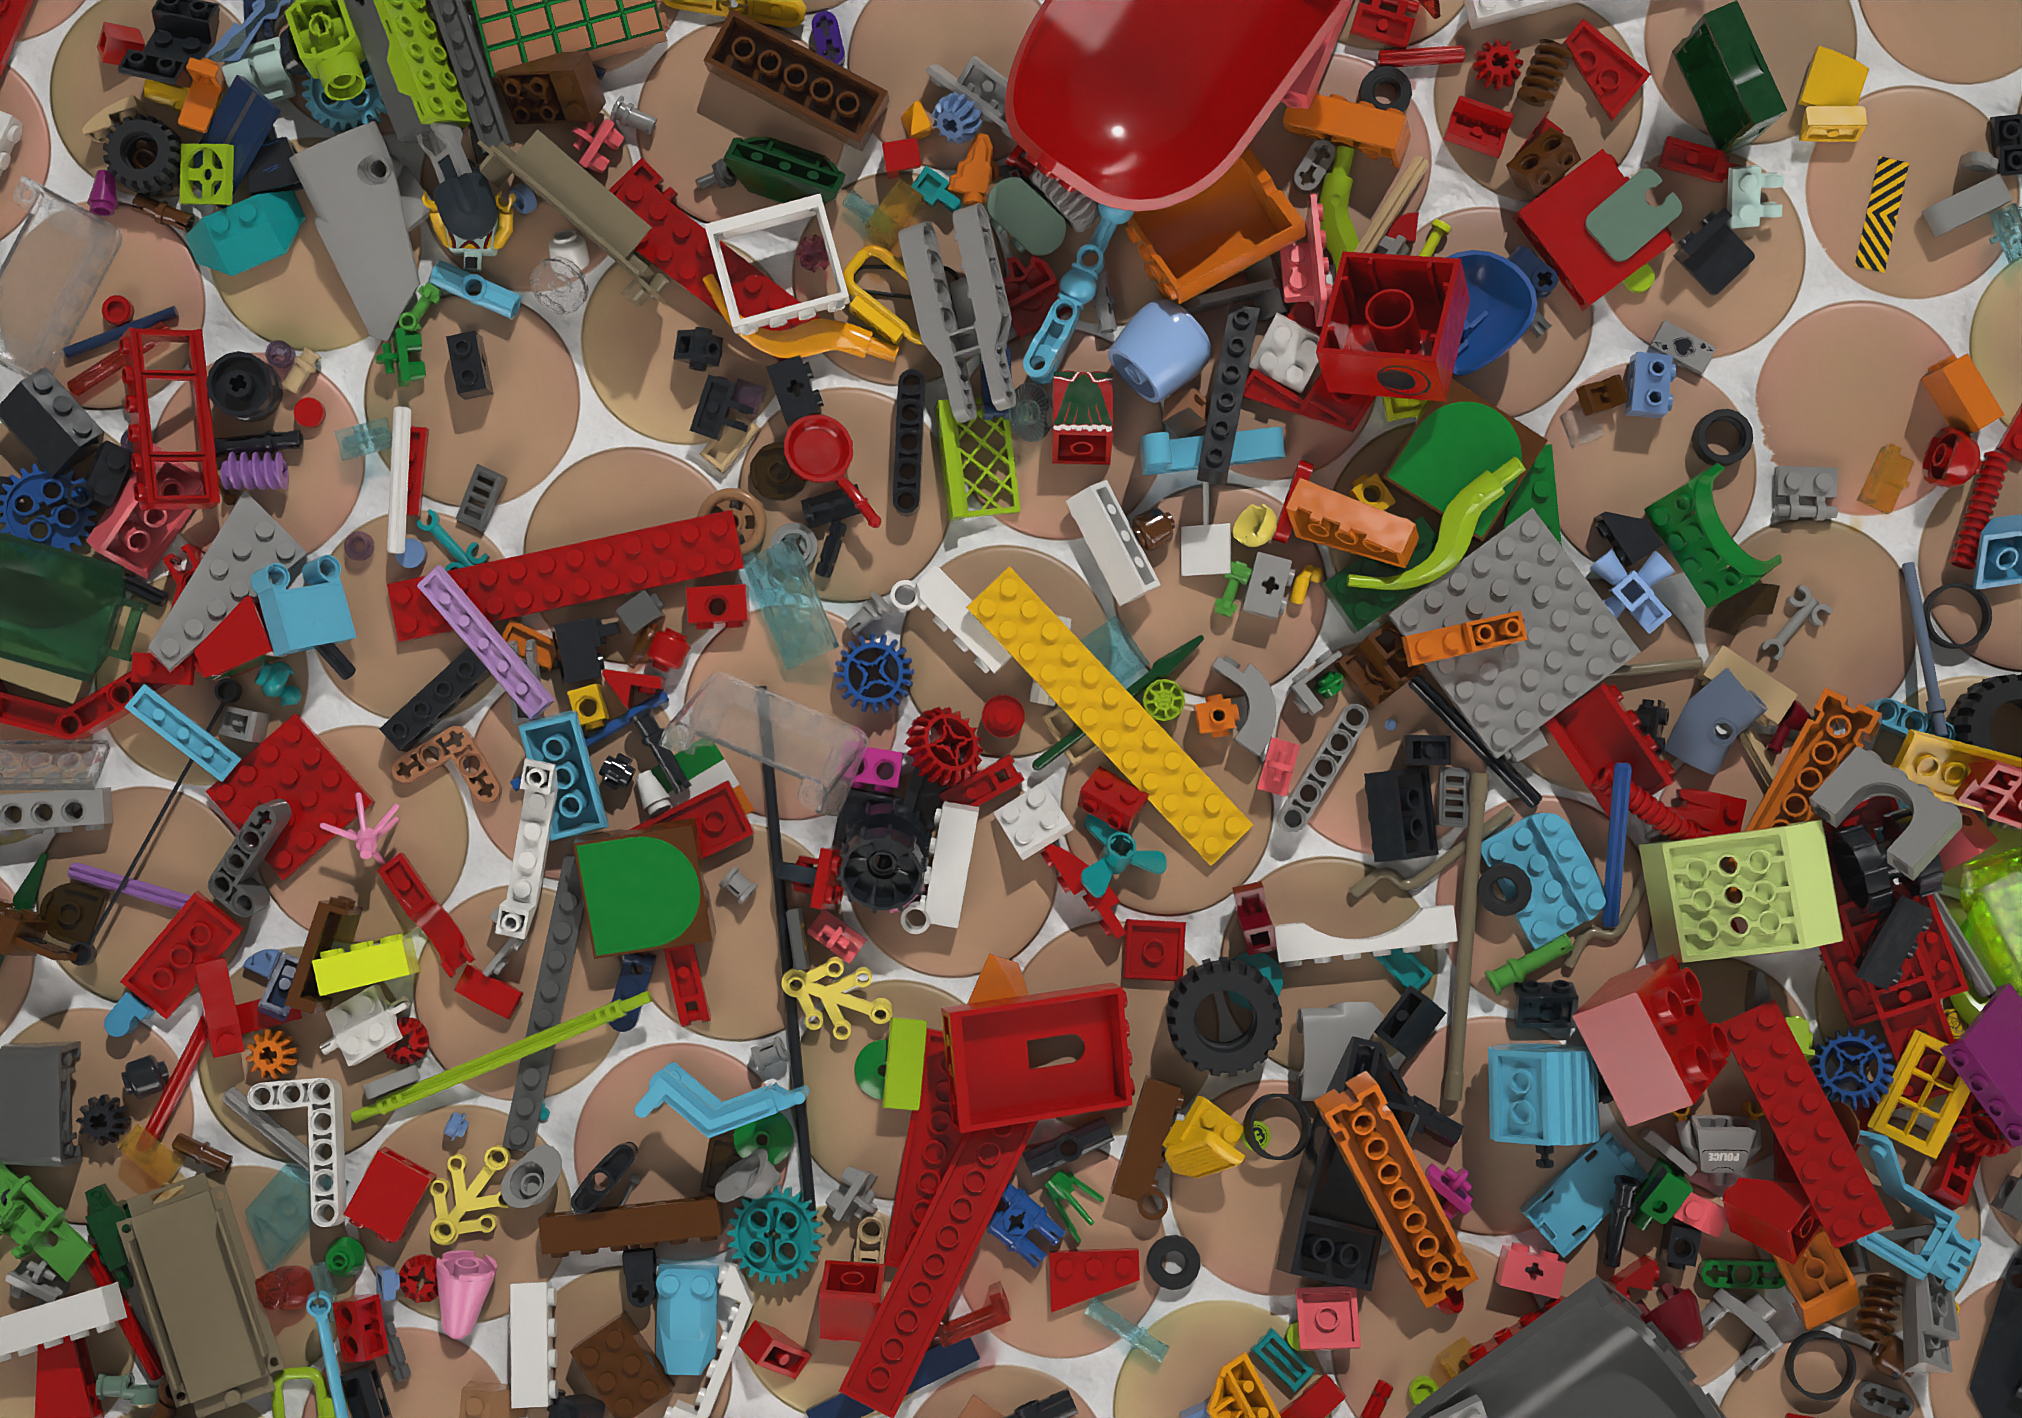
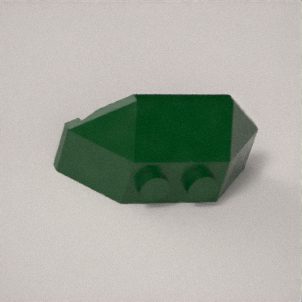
(782, 170)

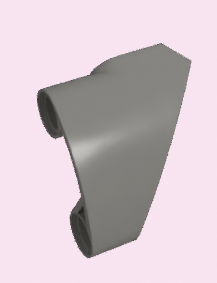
(1325, 1039)

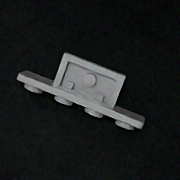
(980, 84)

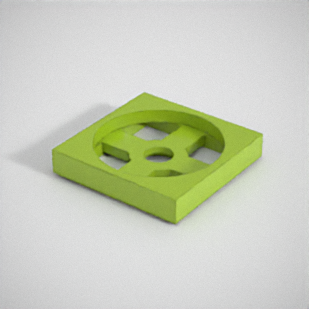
(189, 174)

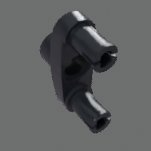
(614, 1166)

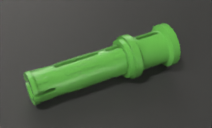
(1515, 970)

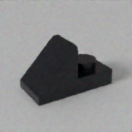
(1427, 750)

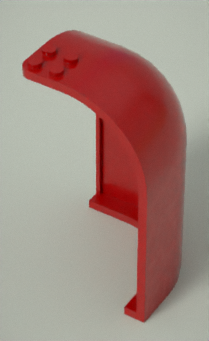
(1155, 94)

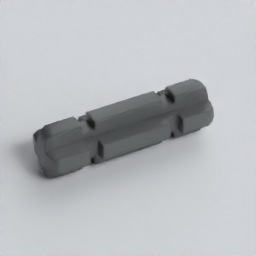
(396, 1356)

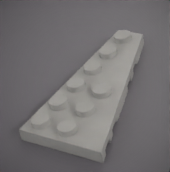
(222, 579)

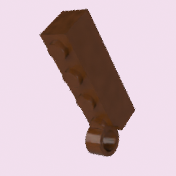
(1144, 1142)

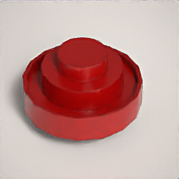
(1003, 716)

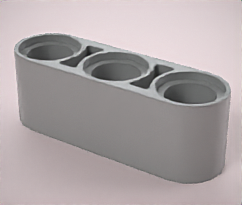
(1967, 205)

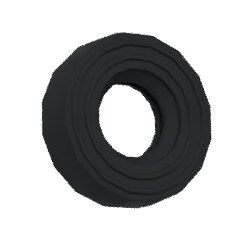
(1386, 75)
(1510, 872)
(1188, 1273)

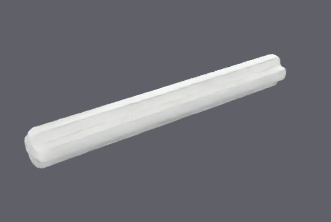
(399, 480)

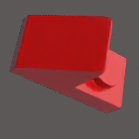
(624, 684)

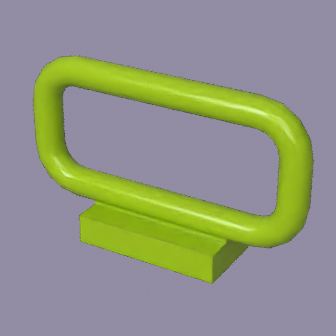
(324, 1400)

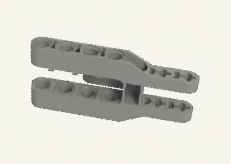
(978, 304)

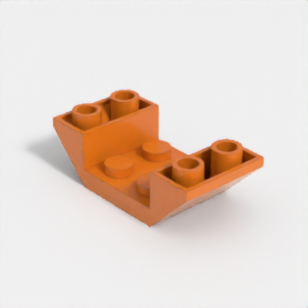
(1819, 1282)

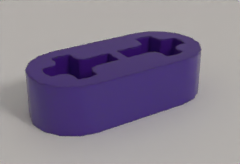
(834, 38)

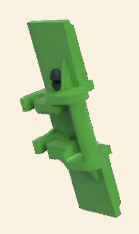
(31, 1228)

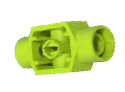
(328, 46)

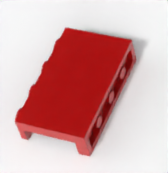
(1603, 733)

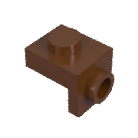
(1602, 395)

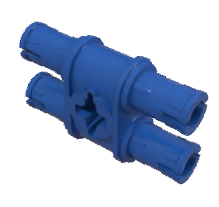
(1033, 1217)

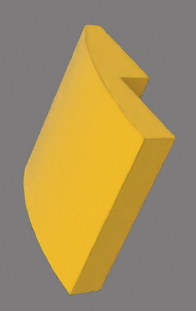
(1833, 80)

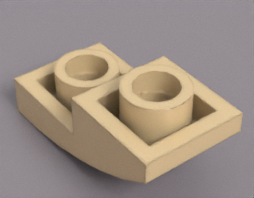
(103, 122)

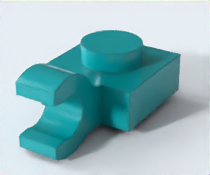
(934, 190)

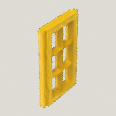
(1944, 1120)

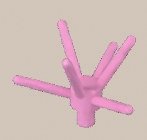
(367, 838)

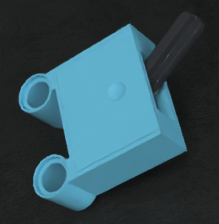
(307, 615)

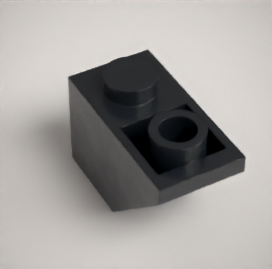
(1629, 536)

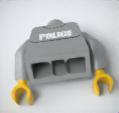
(1720, 1141)

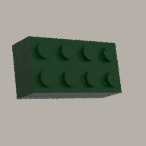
(1364, 605)

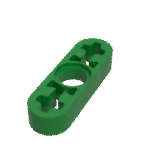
(1720, 1281)

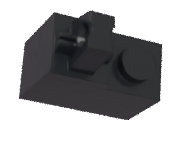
(576, 648)

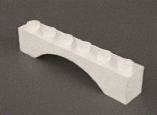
(1425, 927)

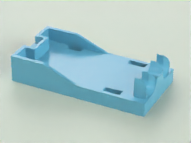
(1581, 1194)

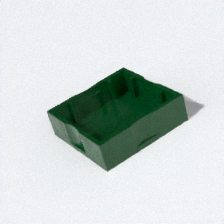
(1729, 78)

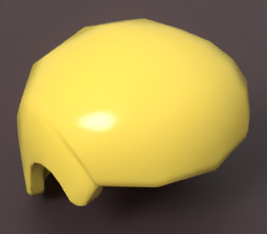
(1255, 525)

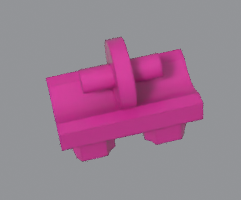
(1452, 1187)

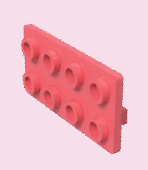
(1306, 267)

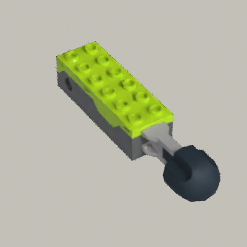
(425, 105)

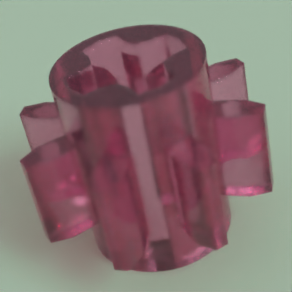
(813, 253)

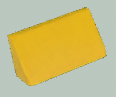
(1833, 123)

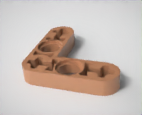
(458, 755)

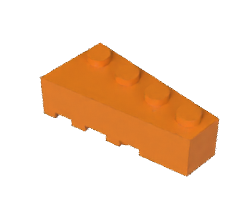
(1352, 125)
(1350, 525)

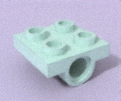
(264, 69)

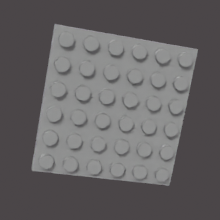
(1568, 629)

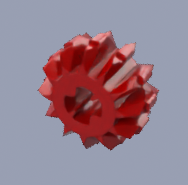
(1498, 74)

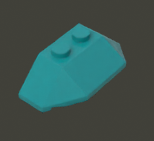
(247, 232)

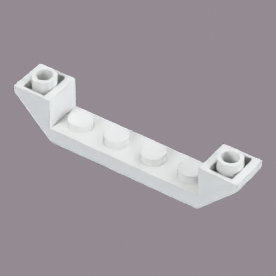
(531, 848)
(735, 1287)

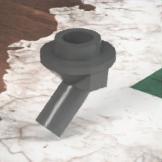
(721, 174)

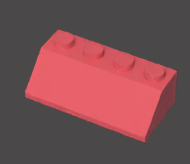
(142, 536)

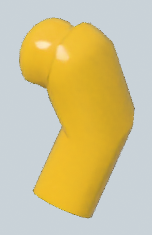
(1302, 581)

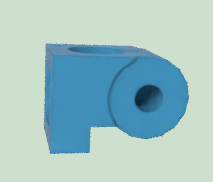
(125, 1015)

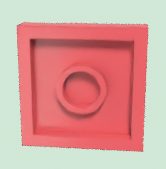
(1327, 1318)

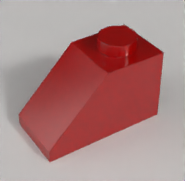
(774, 1350)

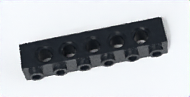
(1228, 394)

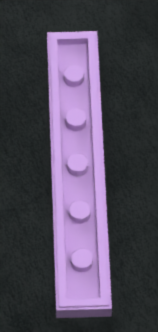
(486, 642)

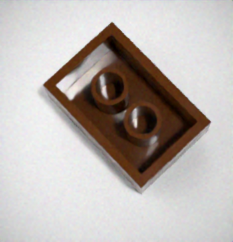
(622, 1367)

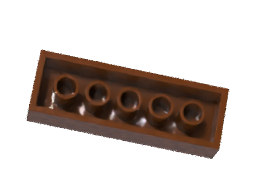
(796, 80)

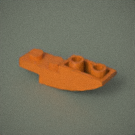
(1464, 638)

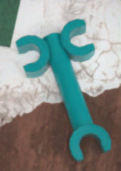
(464, 559)

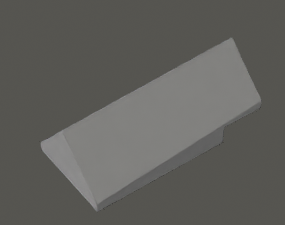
(1927, 1320)

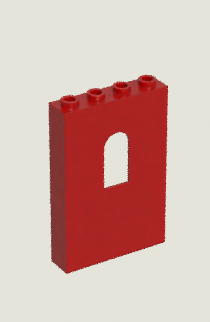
(990, 1059)

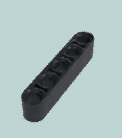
(905, 429)

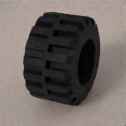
(122, 146)

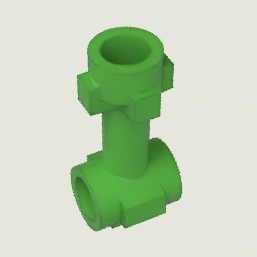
(411, 320)
(1239, 575)

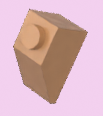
(488, 1401)

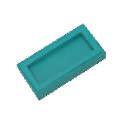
(1405, 968)

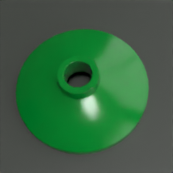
(867, 1068)
(779, 1136)

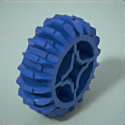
(895, 688)
(1863, 1059)

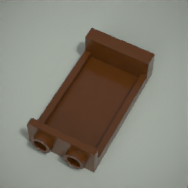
(320, 938)

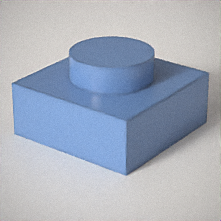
(387, 1282)

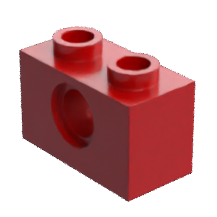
(701, 600)

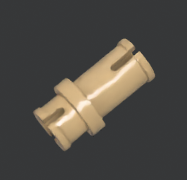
(301, 370)

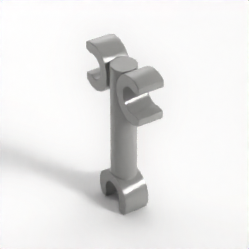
(1808, 608)

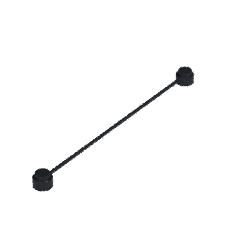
(226, 691)

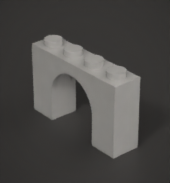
(1867, 776)

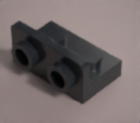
(1545, 1004)

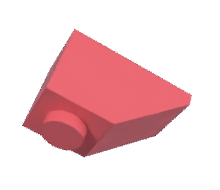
(1702, 1215)

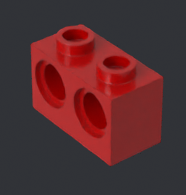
(360, 1328)

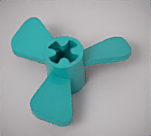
(1098, 875)

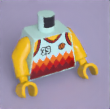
(479, 247)

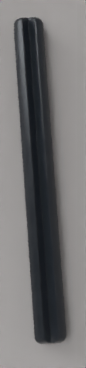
(1468, 735)

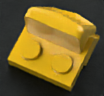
(1203, 1141)

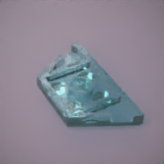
(283, 1213)

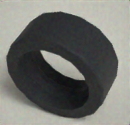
(1742, 426)

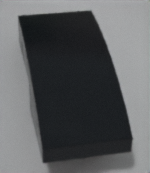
(2007, 143)

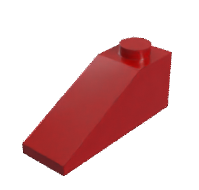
(219, 1008)
(1952, 1175)

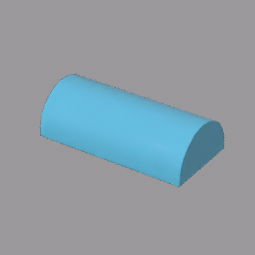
(561, 742)

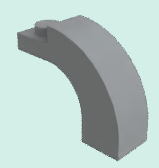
(1260, 703)

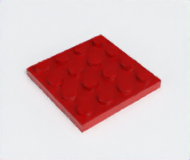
(305, 774)

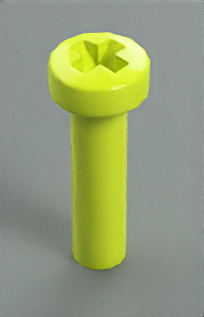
(1439, 230)

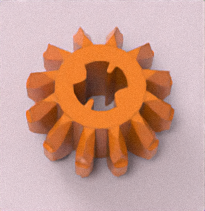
(271, 1065)

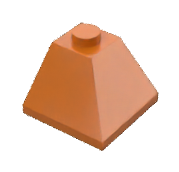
(998, 980)

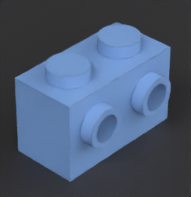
(1650, 385)

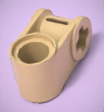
(870, 1247)

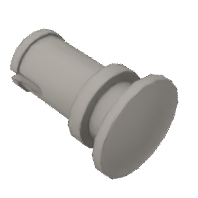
(632, 116)
(868, 613)

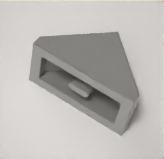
(244, 724)

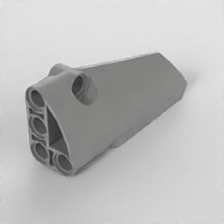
(362, 222)

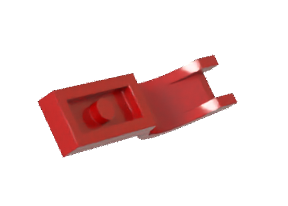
(426, 913)

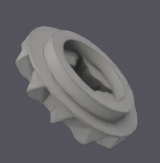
(796, 530)

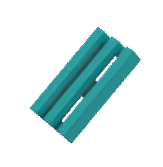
(1264, 1341)

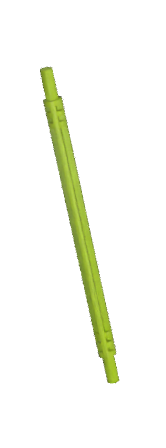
(501, 1056)

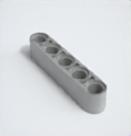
(1334, 758)

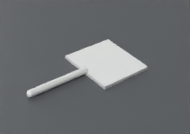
(1206, 546)

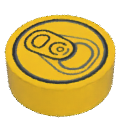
(1955, 1022)

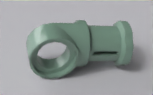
(126, 1388)

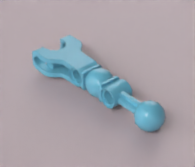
(1076, 289)

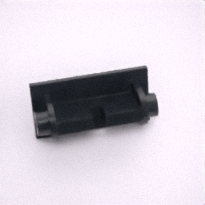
(828, 507)
(1654, 718)

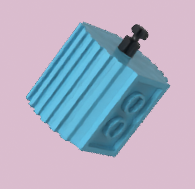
(1543, 1096)

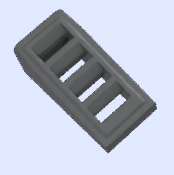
(474, 484)
(1463, 809)

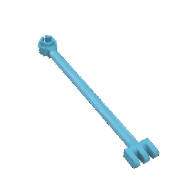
(320, 1313)

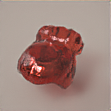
(285, 1288)

